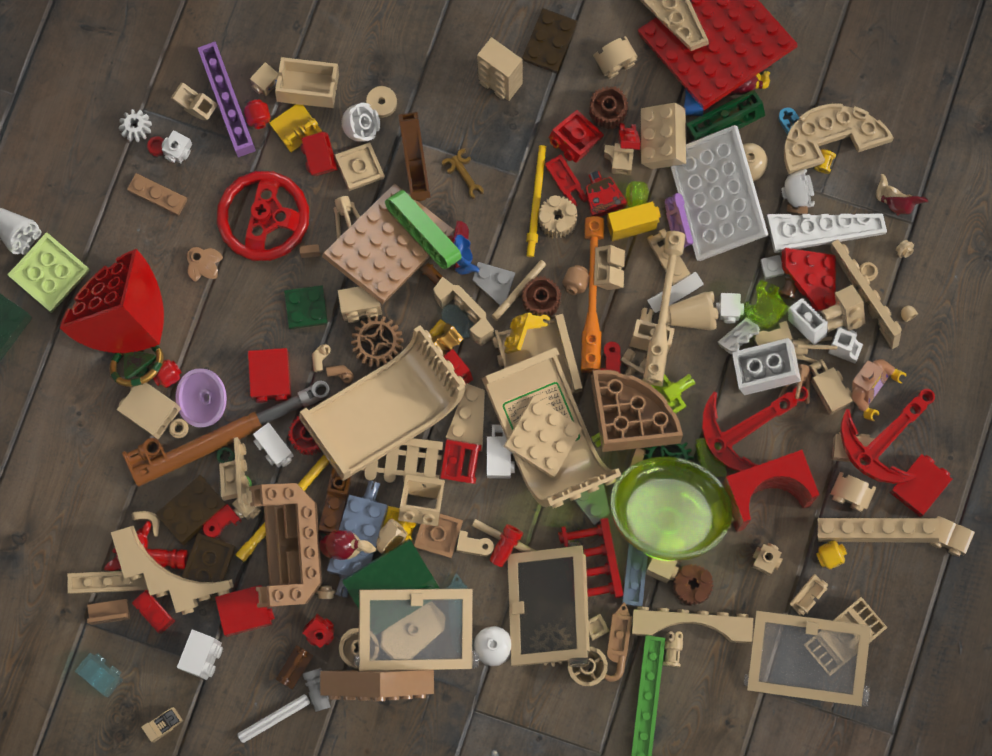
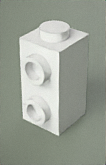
(274, 446)

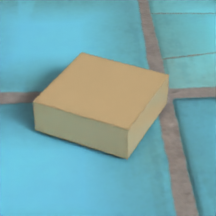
(597, 627)

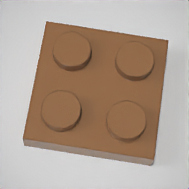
(440, 538)

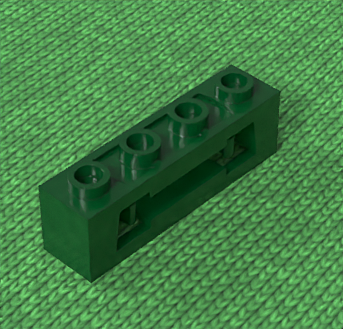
(728, 116)

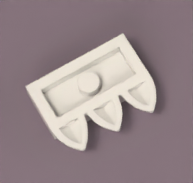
(739, 336)

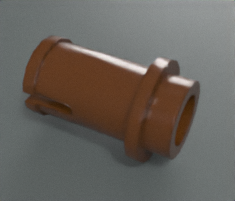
(431, 273)

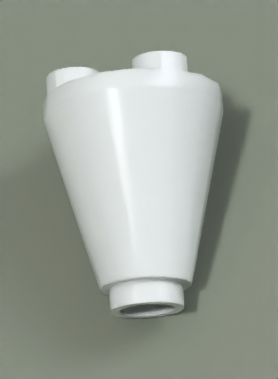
(17, 232)

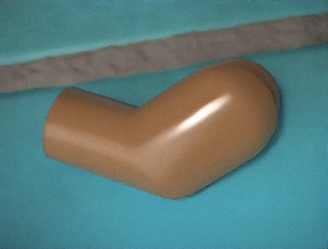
(340, 371)

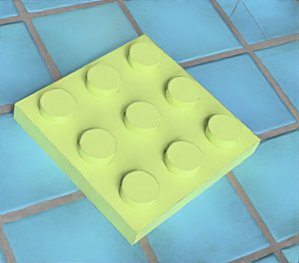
(48, 272)

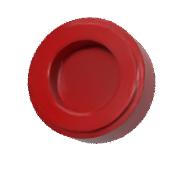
(155, 146)

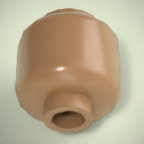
(576, 280)

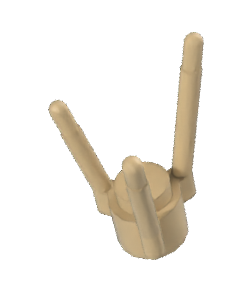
(344, 207)
(801, 347)

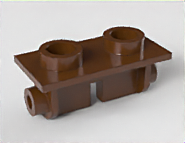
(294, 667)

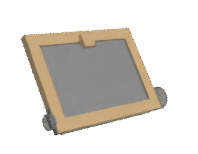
(415, 630)
(809, 658)

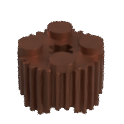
(608, 117)
(543, 287)
(700, 576)

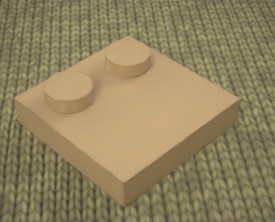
(359, 166)

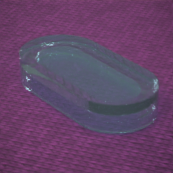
(455, 317)

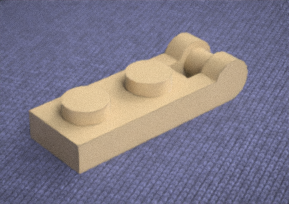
(680, 270)

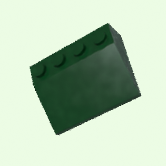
(393, 570)

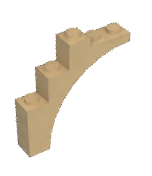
(184, 592)

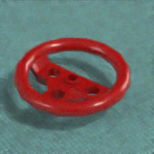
(255, 245)

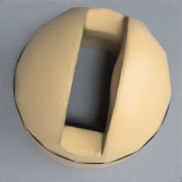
(908, 313)

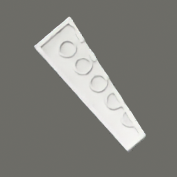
(815, 230)

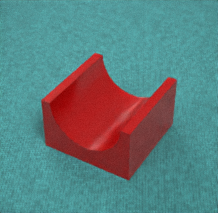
(785, 473)

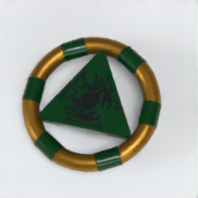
(136, 365)

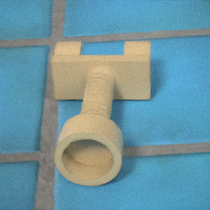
(626, 360)

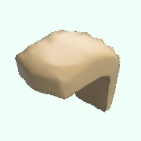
(148, 516)

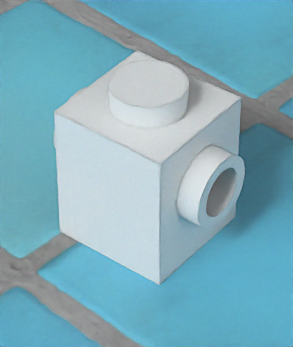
(729, 307)

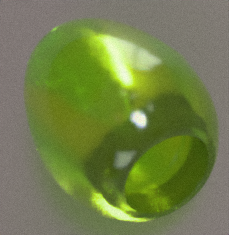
(636, 193)

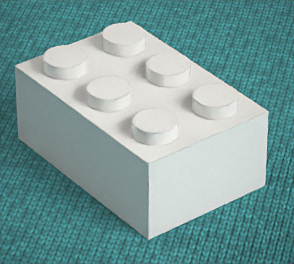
(766, 366)
(200, 655)

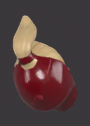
(896, 200)
(344, 545)

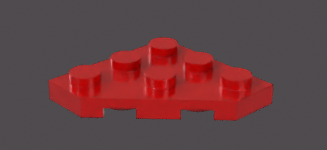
(813, 275)

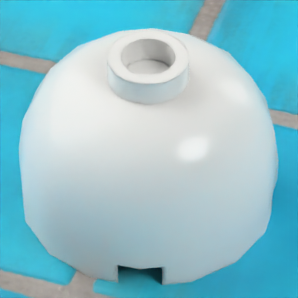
(360, 122)
(798, 189)
(493, 646)

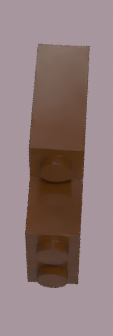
(414, 156)

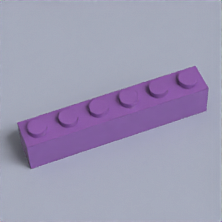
(226, 99)

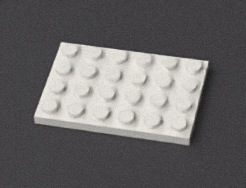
(719, 194)

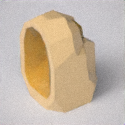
(390, 536)

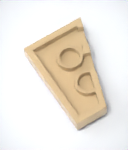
(469, 417)

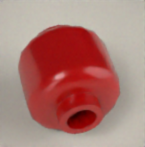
(257, 114)
(168, 374)

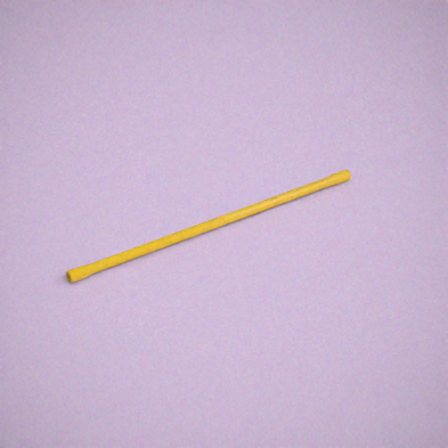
(250, 545)

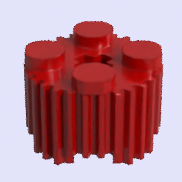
(299, 442)

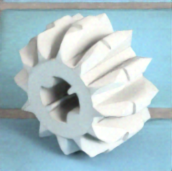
(140, 120)

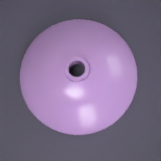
(193, 397)

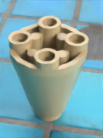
(694, 312)

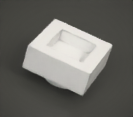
(772, 266)

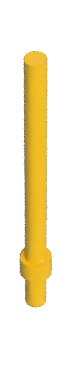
(532, 236)

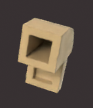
(195, 104)

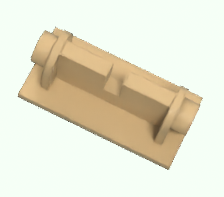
(804, 599)

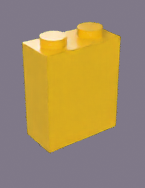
(633, 221)

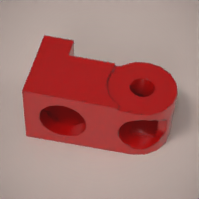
(612, 355)
(220, 521)

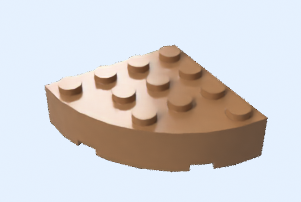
(632, 413)
(376, 684)

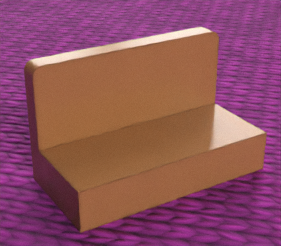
(108, 612)

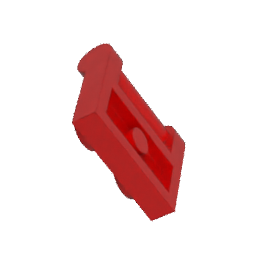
(454, 460)

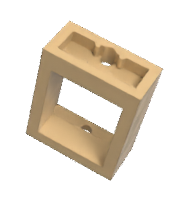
(421, 515)

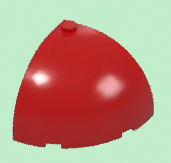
(118, 308)

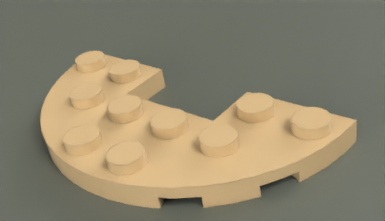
(826, 125)

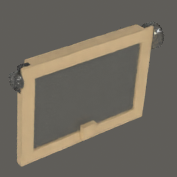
(549, 606)

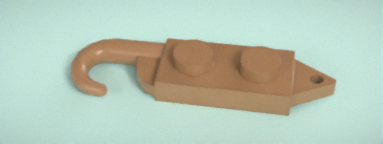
(619, 641)

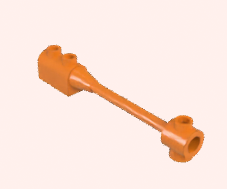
(591, 333)

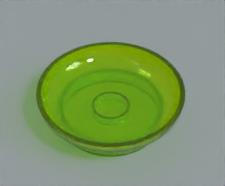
(671, 508)

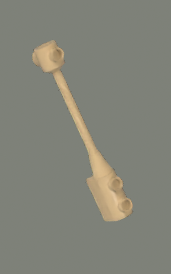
(658, 345)

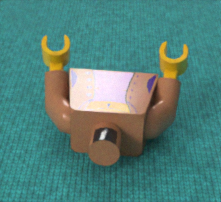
(869, 382)

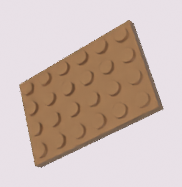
(379, 250)

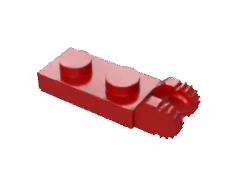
(628, 137)
(565, 178)

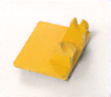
(519, 327)

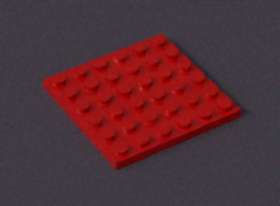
(741, 45)

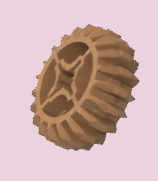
(380, 325)

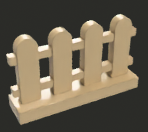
(412, 454)

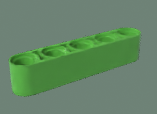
(423, 229)

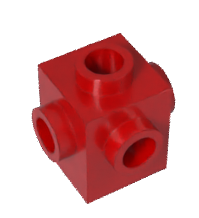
(319, 631)

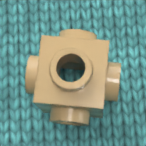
(767, 566)

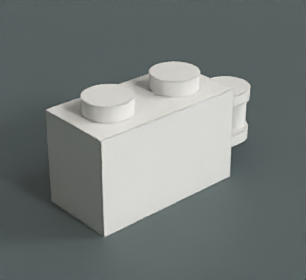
(498, 457)

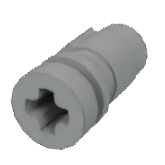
(313, 682)

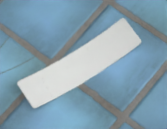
(678, 291)

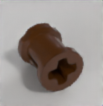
(789, 289)

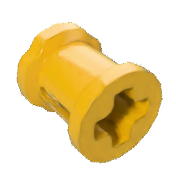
(825, 167)

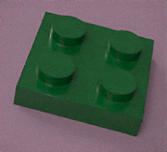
(306, 307)

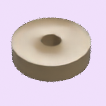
(386, 94)

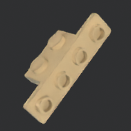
(233, 477)

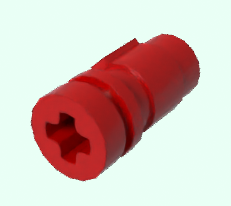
(505, 545)
(169, 558)

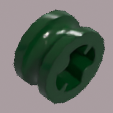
(220, 454)

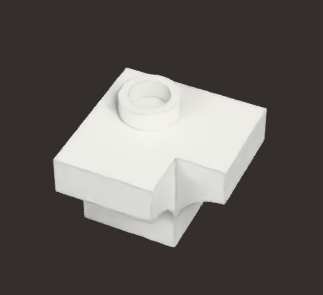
(847, 345)

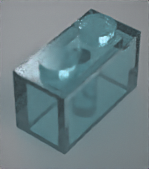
(99, 674)

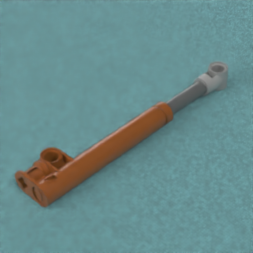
(149, 466)

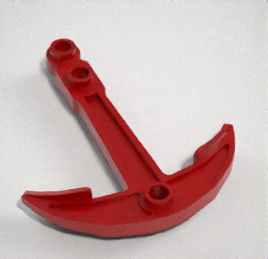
(732, 436)
(873, 467)

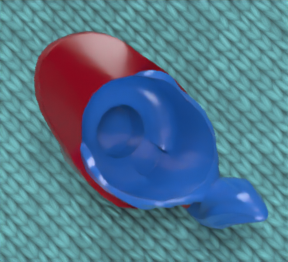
(461, 241)

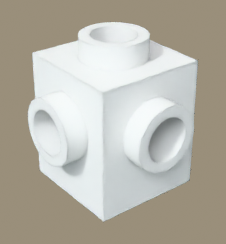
(176, 147)

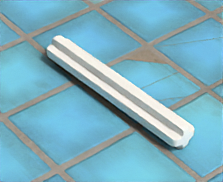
(273, 718)

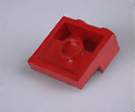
(575, 136)

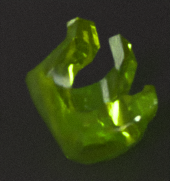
(769, 306)

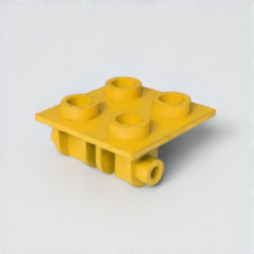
(294, 125)

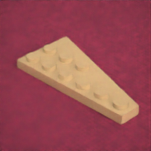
(680, 20)

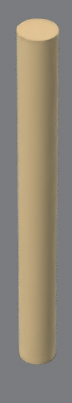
(518, 290)
(496, 534)

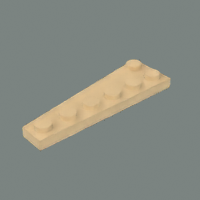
(890, 329)

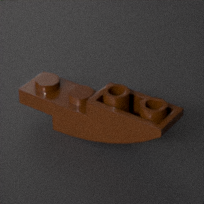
(335, 503)

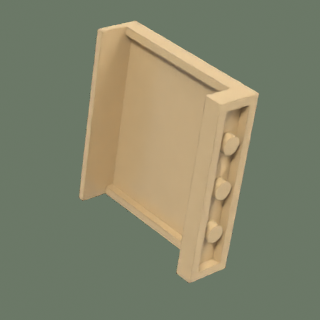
(540, 341)

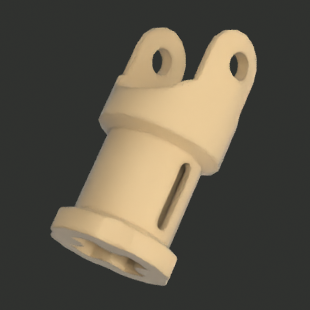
(673, 647)

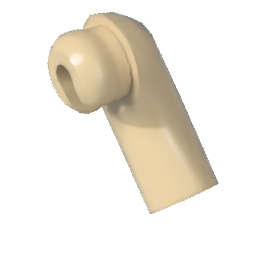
(319, 355)

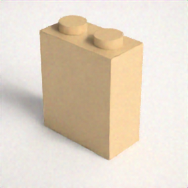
(149, 409)

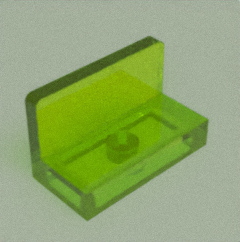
(707, 460)

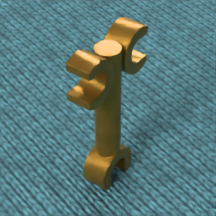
(457, 162)

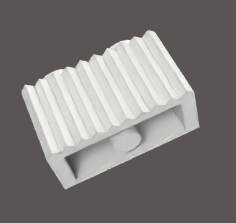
(808, 321)

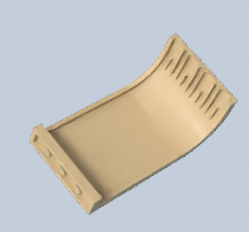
(385, 407)

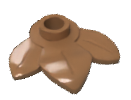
(205, 265)

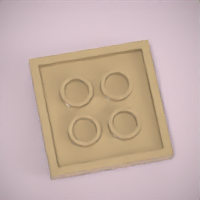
(543, 437)

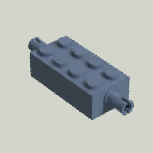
(365, 519)

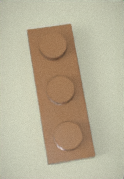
(157, 194)

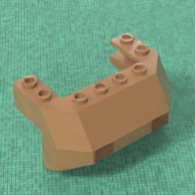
(290, 543)

